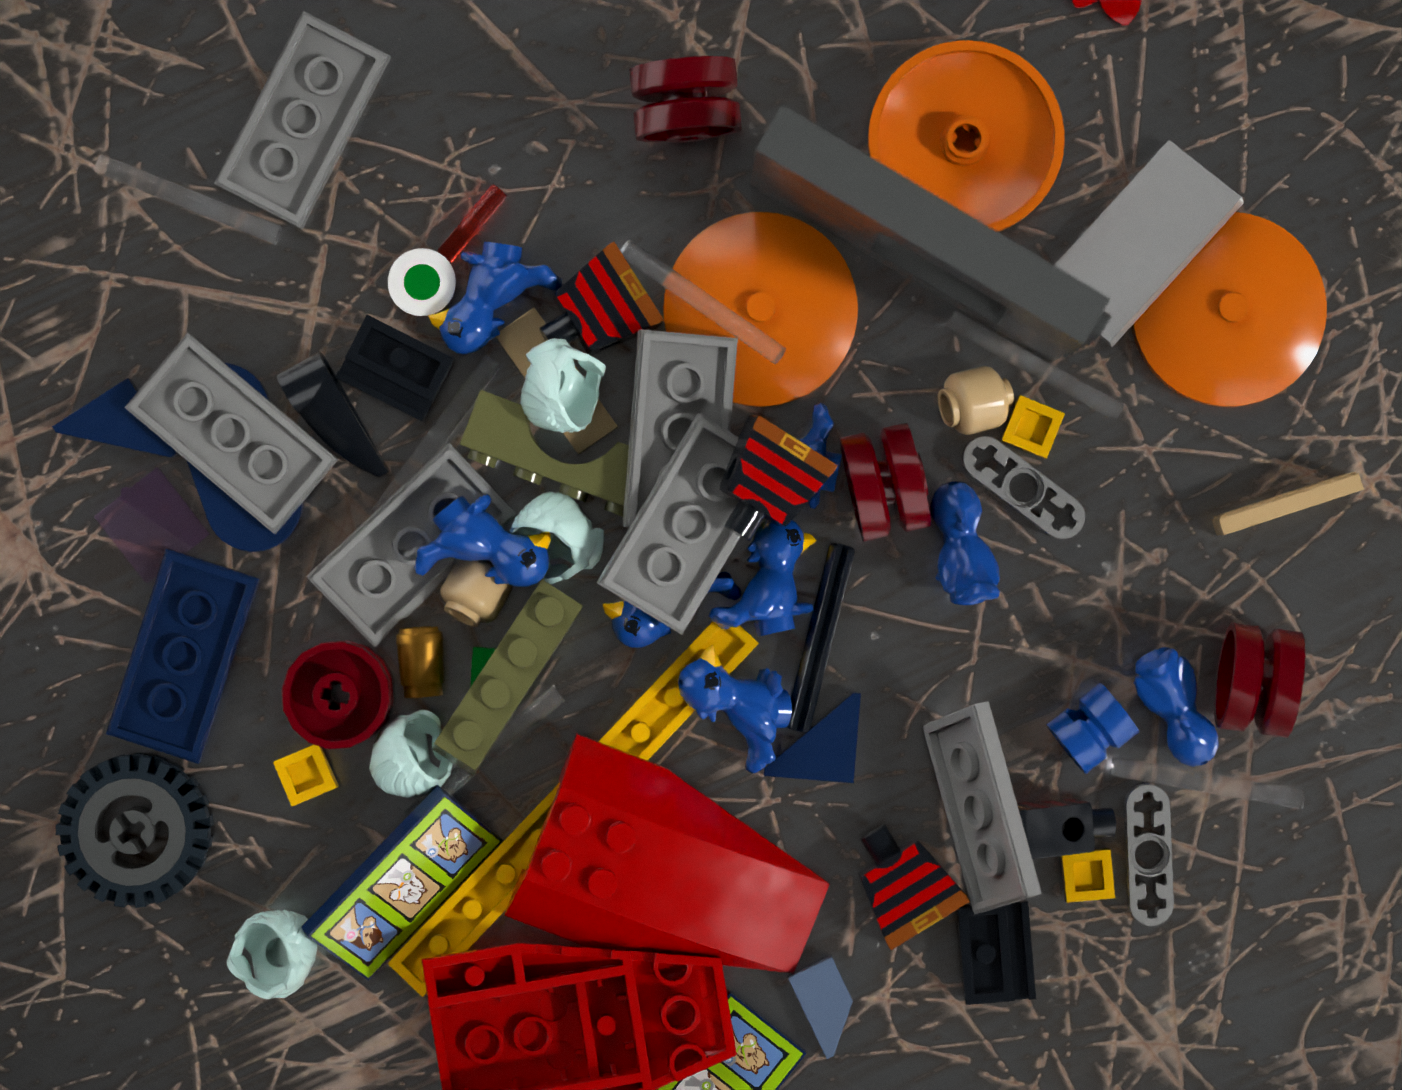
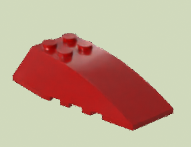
(661, 869)
(575, 1017)

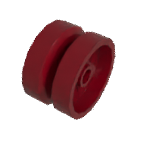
(685, 99)
(892, 480)
(1259, 680)
(310, 701)

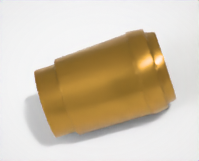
(421, 661)

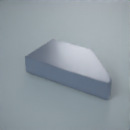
(823, 1001)

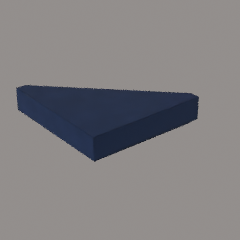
(111, 423)
(825, 750)

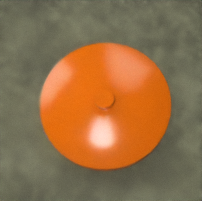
(971, 129)
(783, 283)
(1236, 317)

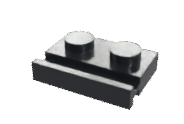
(395, 368)
(996, 954)

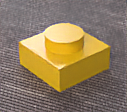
(1032, 427)
(305, 774)
(1088, 876)

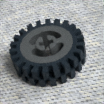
(96, 858)

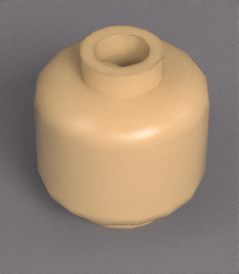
(975, 400)
(472, 595)

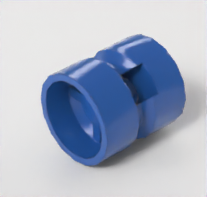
(1092, 728)

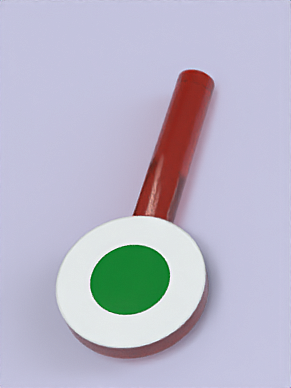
(424, 279)

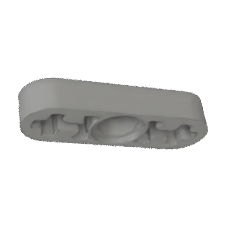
(1059, 500)
(1158, 817)

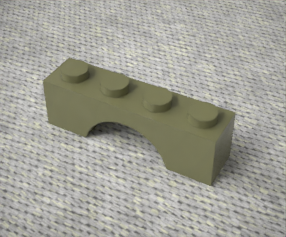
(503, 433)
(507, 677)

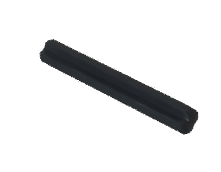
(820, 635)

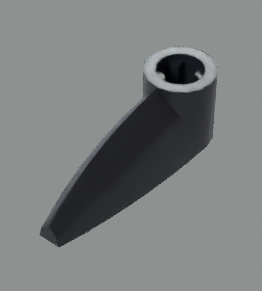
(330, 413)

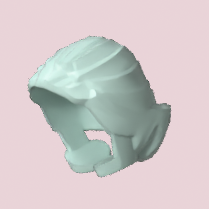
(557, 393)
(569, 530)
(402, 758)
(278, 950)

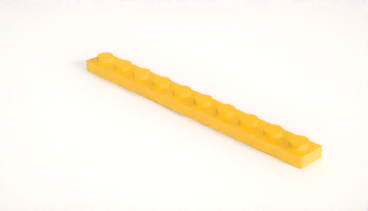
(491, 885)

